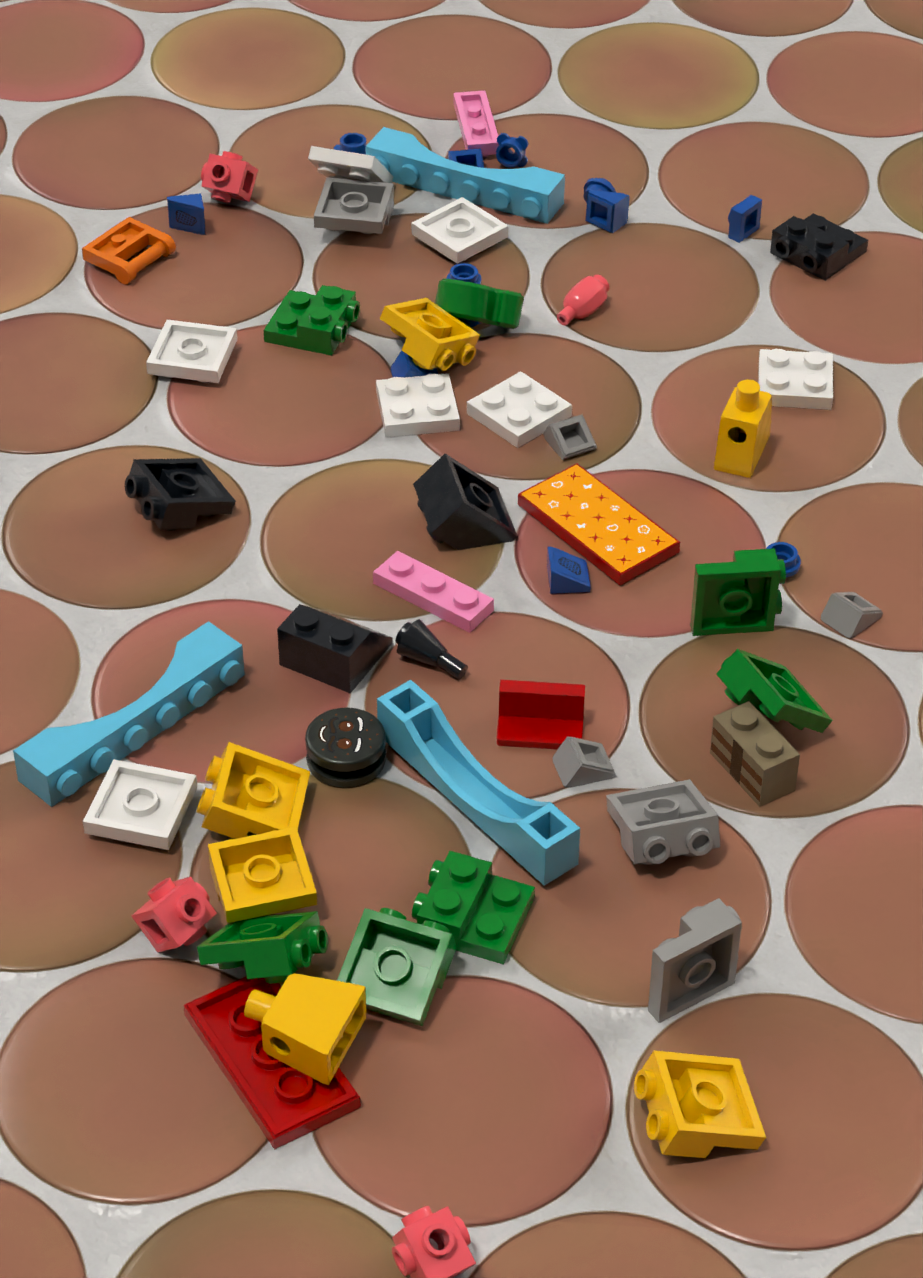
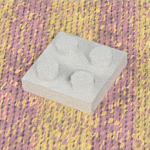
(348, 165)
(459, 230)
(192, 351)
(797, 378)
(417, 405)
(518, 409)
(140, 804)

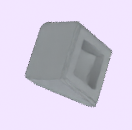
(570, 437)
(849, 613)
(582, 762)

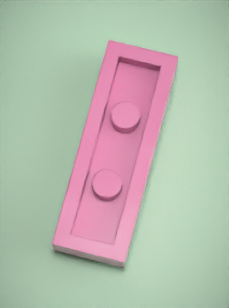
(476, 121)
(433, 591)

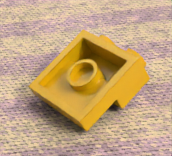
(431, 334)
(251, 793)
(261, 874)
(697, 1104)

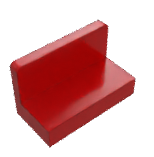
(539, 713)

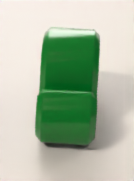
(480, 303)

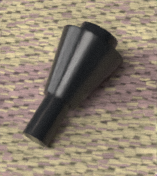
(421, 644)

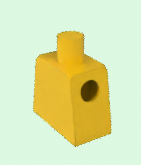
(747, 413)
(309, 1022)

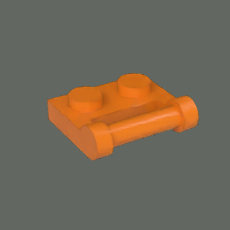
(124, 241)

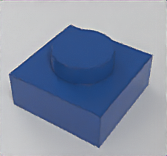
(744, 218)

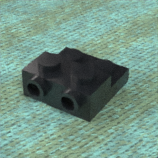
(816, 245)
(177, 491)

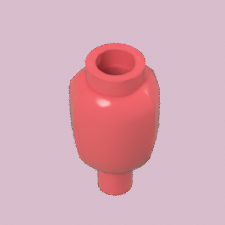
(584, 299)

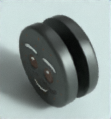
(345, 747)

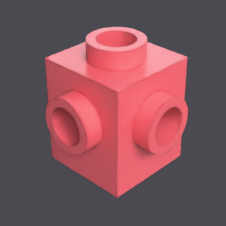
(228, 177)
(175, 914)
(432, 1245)

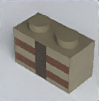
(754, 753)

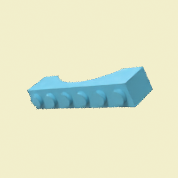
(520, 192)
(70, 756)
(527, 829)

